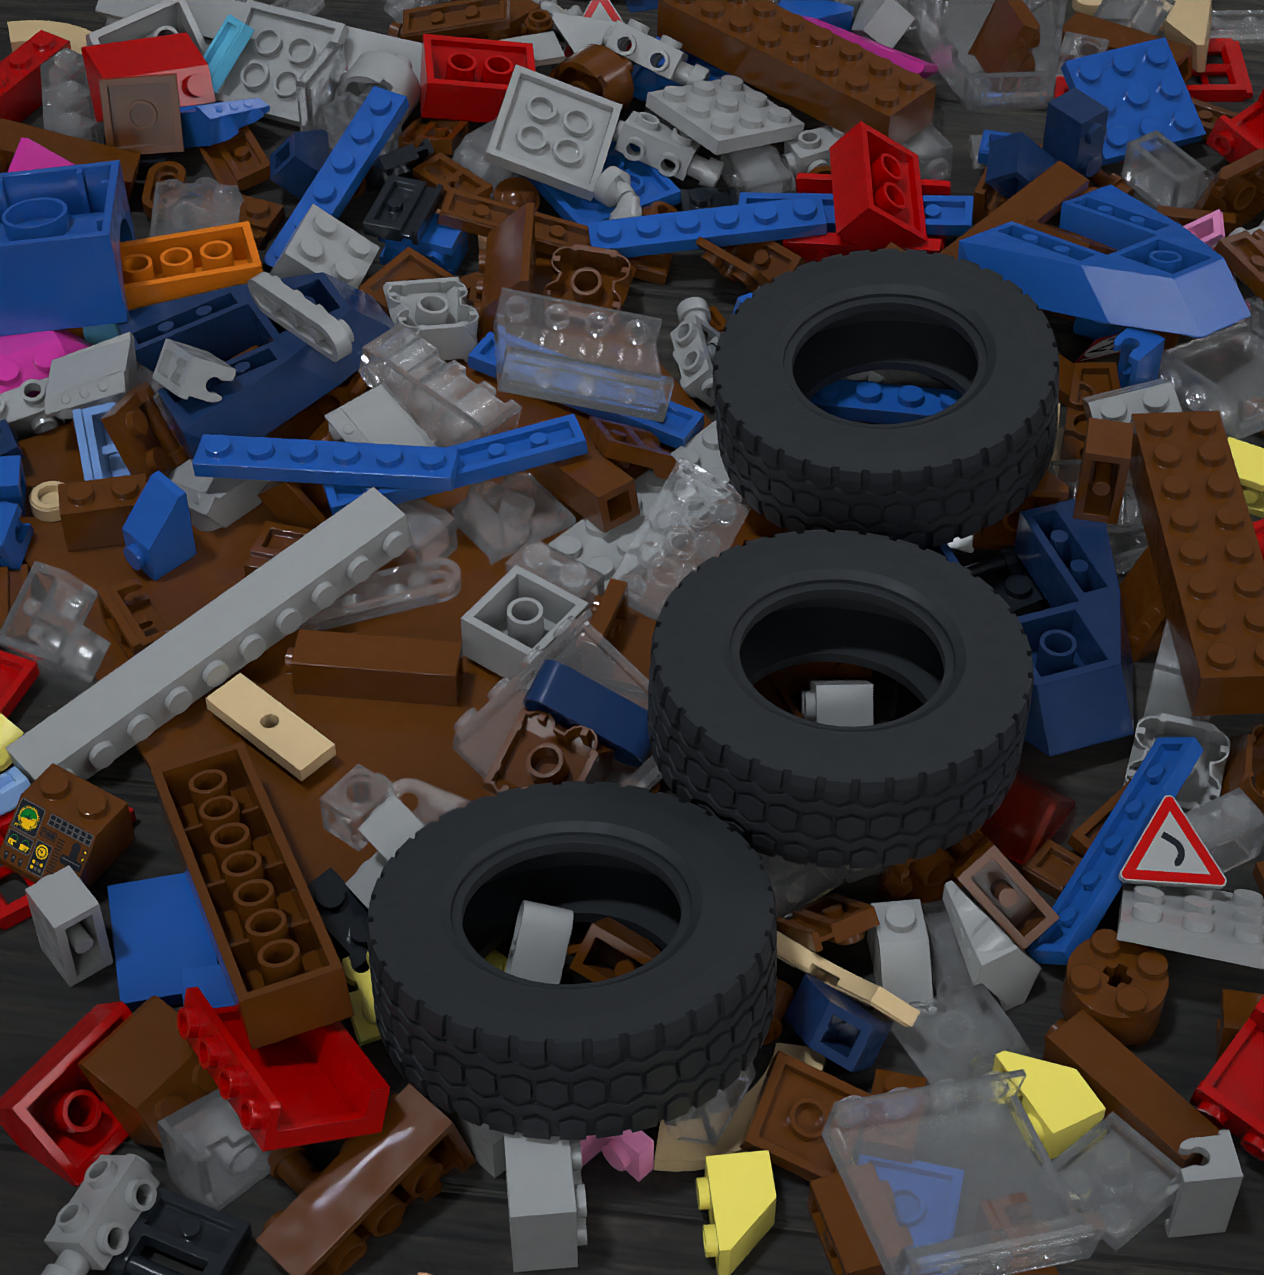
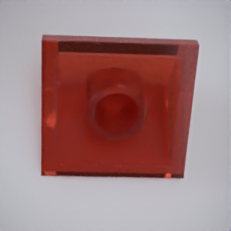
(1026, 818)

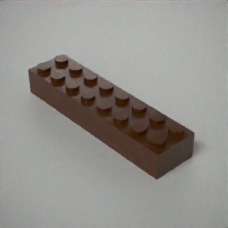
(801, 64)
(1203, 557)
(252, 896)

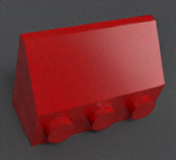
(148, 57)
(22, 75)
(468, 76)
(876, 190)
(55, 1107)

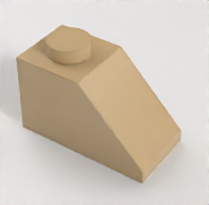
(1191, 25)

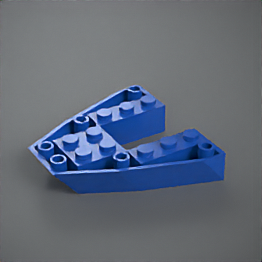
(1153, 282)

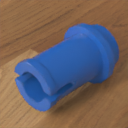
(1094, 330)

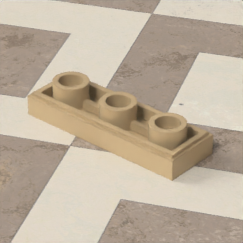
(271, 726)

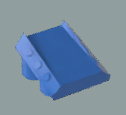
(219, 121)

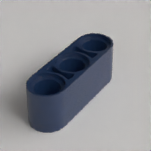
(582, 701)

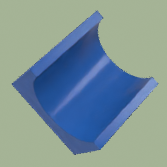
(63, 247)

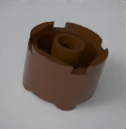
(598, 72)
(1117, 986)

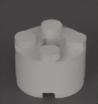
(383, 71)

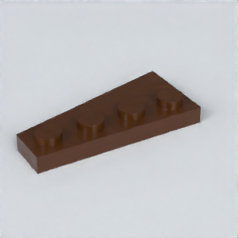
(1087, 380)

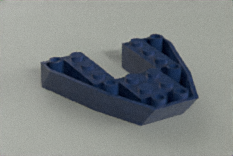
(269, 380)
(1080, 642)

